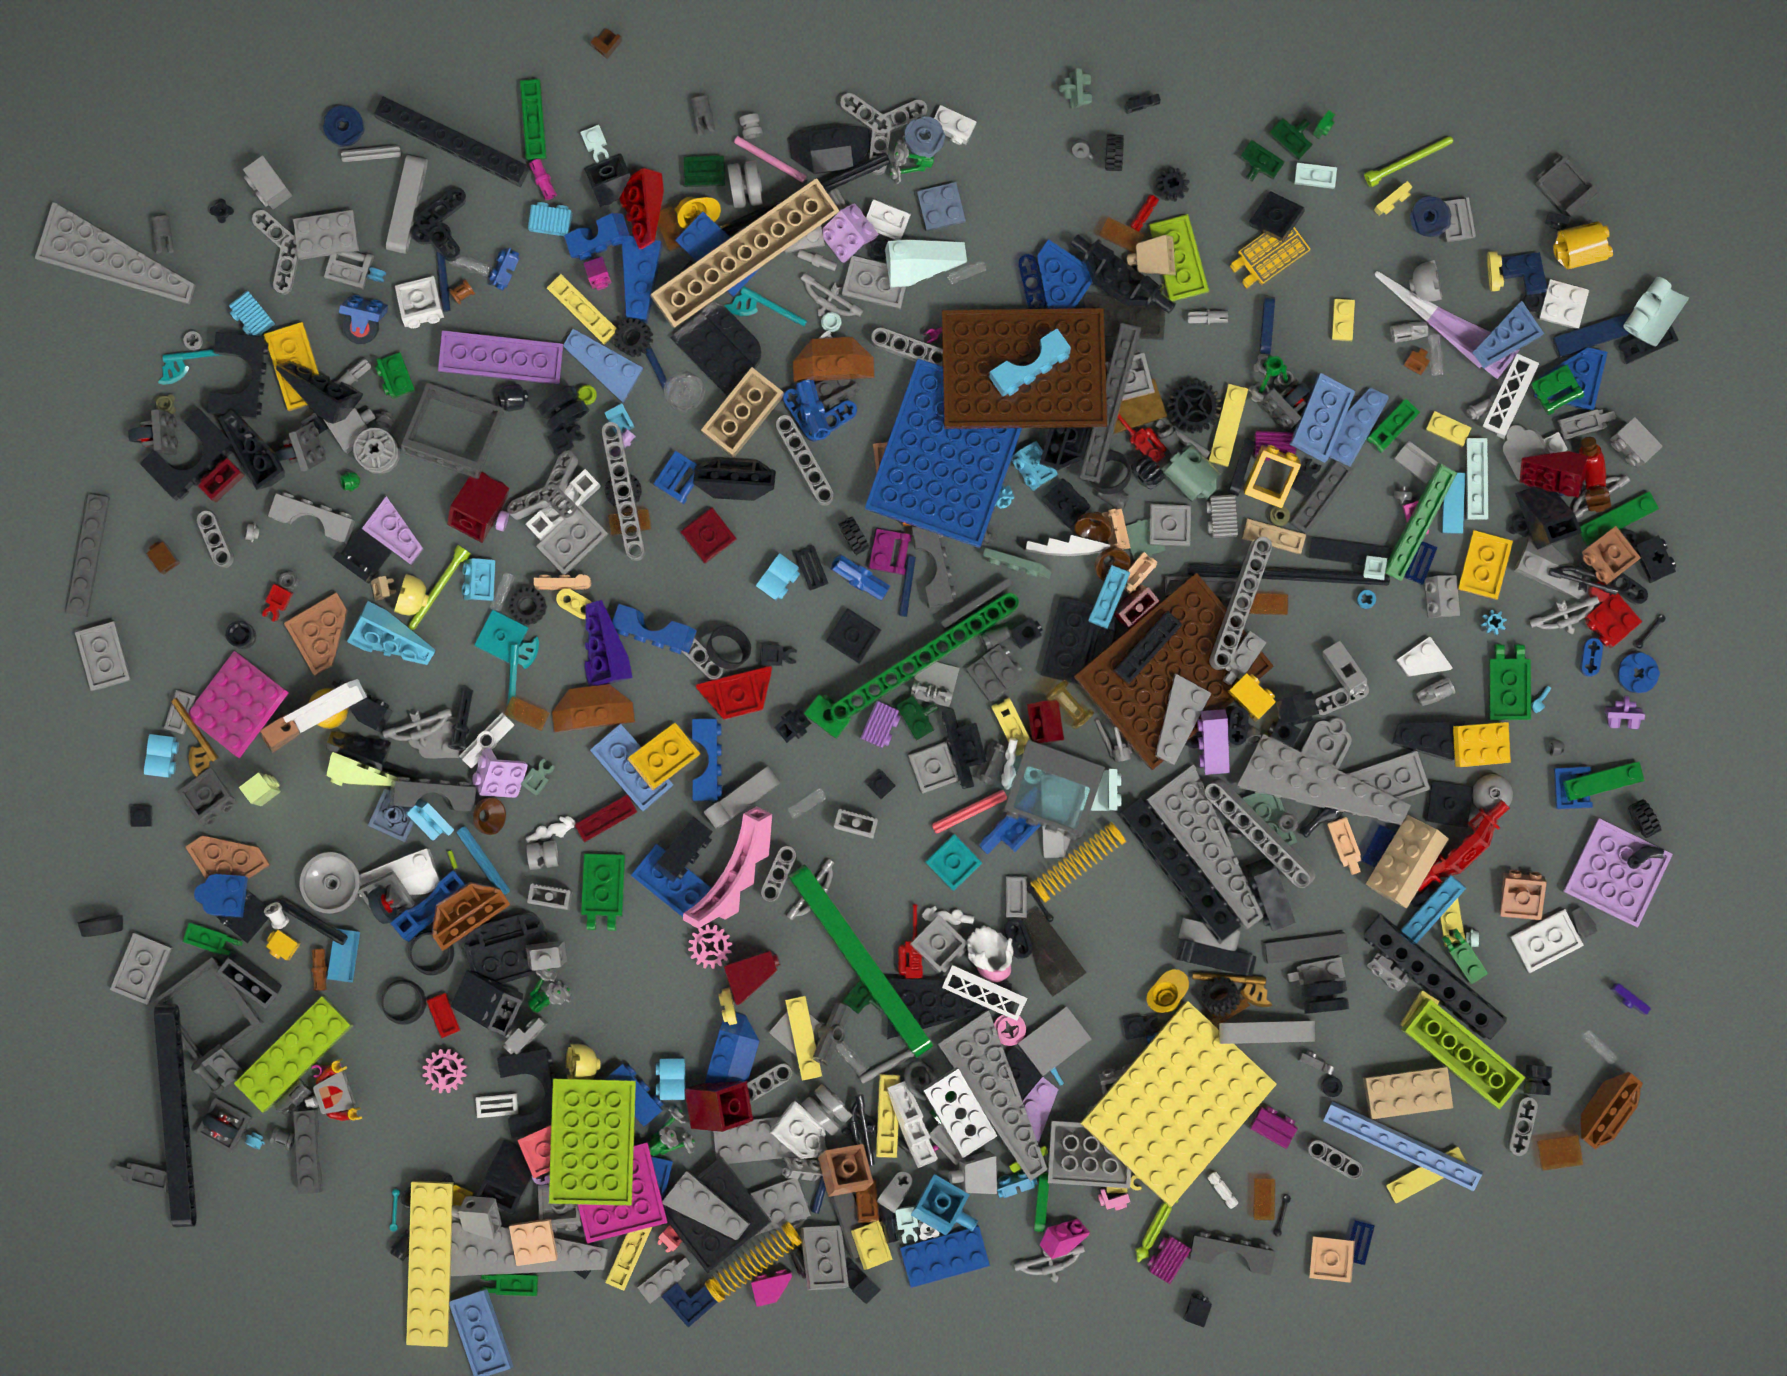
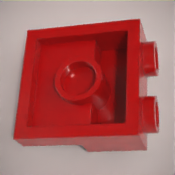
(1612, 620)

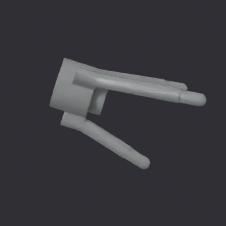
(1120, 750)

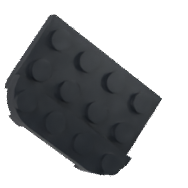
(719, 346)
(1074, 640)
(499, 947)

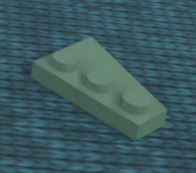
(1016, 563)
(1270, 810)

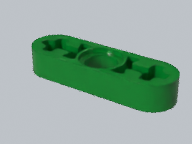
(1041, 1203)

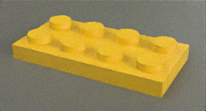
(294, 346)

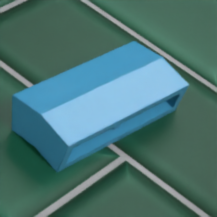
(344, 957)

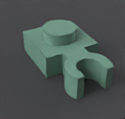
(536, 780)

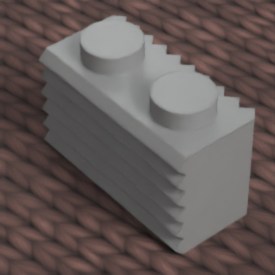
(1223, 516)
(856, 823)
(550, 896)

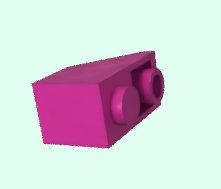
(597, 273)
(1063, 1238)
(769, 1289)

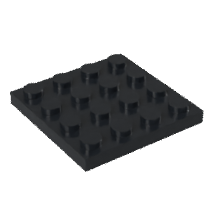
(708, 1244)

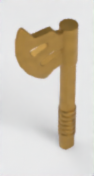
(205, 746)
(1248, 980)

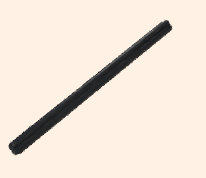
(828, 184)
(1289, 574)

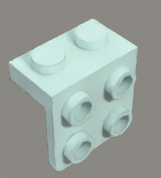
(1106, 796)

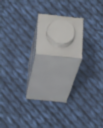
(1345, 668)

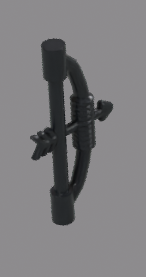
(1558, 573)
(860, 1103)

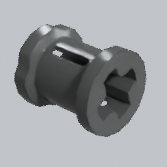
(282, 1138)

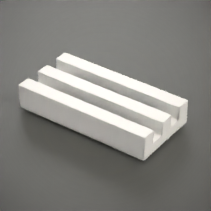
(515, 1105)

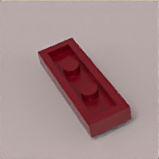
(606, 818)

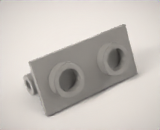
(1394, 978)
(808, 1169)

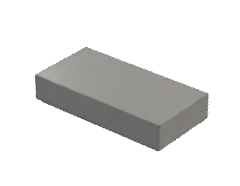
(174, 720)
(1016, 897)

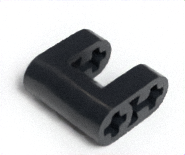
(1241, 732)

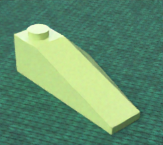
(352, 772)

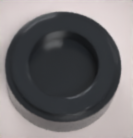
(1533, 302)
(1332, 1087)

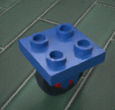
(362, 318)

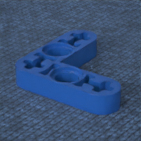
(804, 425)

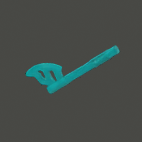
(747, 293)
(179, 357)
(515, 660)

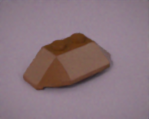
(833, 360)
(592, 708)
(465, 912)
(1610, 1109)

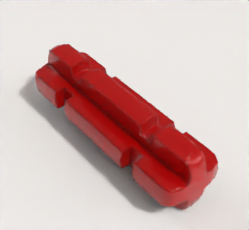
(1144, 213)

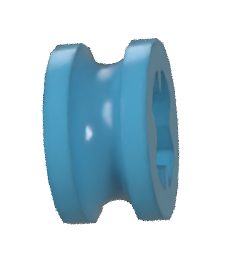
(376, 274)
(1366, 605)

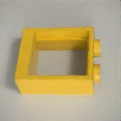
(1262, 493)

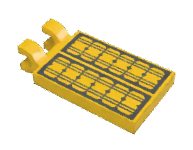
(1269, 256)

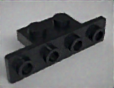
(965, 746)

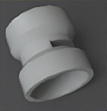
(751, 126)

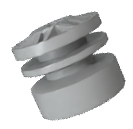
(375, 462)

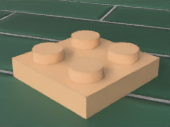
(533, 1242)
(1332, 1259)

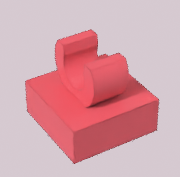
(670, 1239)

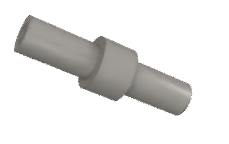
(817, 260)

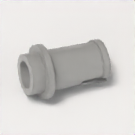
(1479, 409)

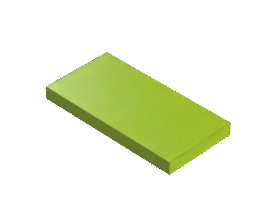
(1188, 267)

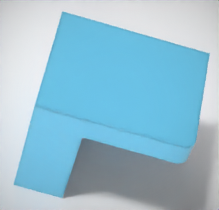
(620, 417)

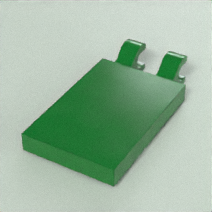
(1509, 685)
(603, 888)

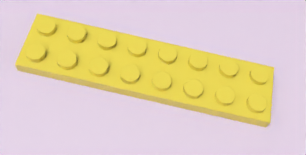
(429, 1263)

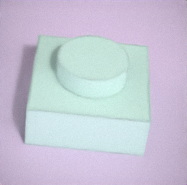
(1375, 567)

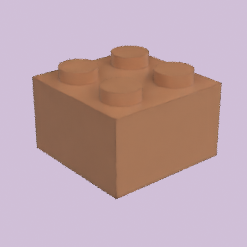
(845, 1170)

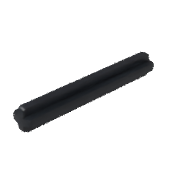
(313, 921)

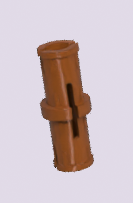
(319, 969)

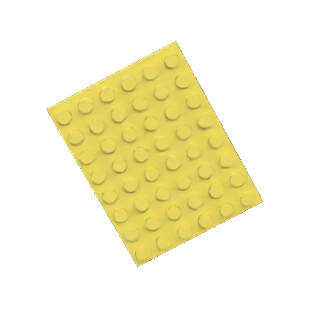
(1178, 1104)

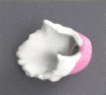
(990, 953)

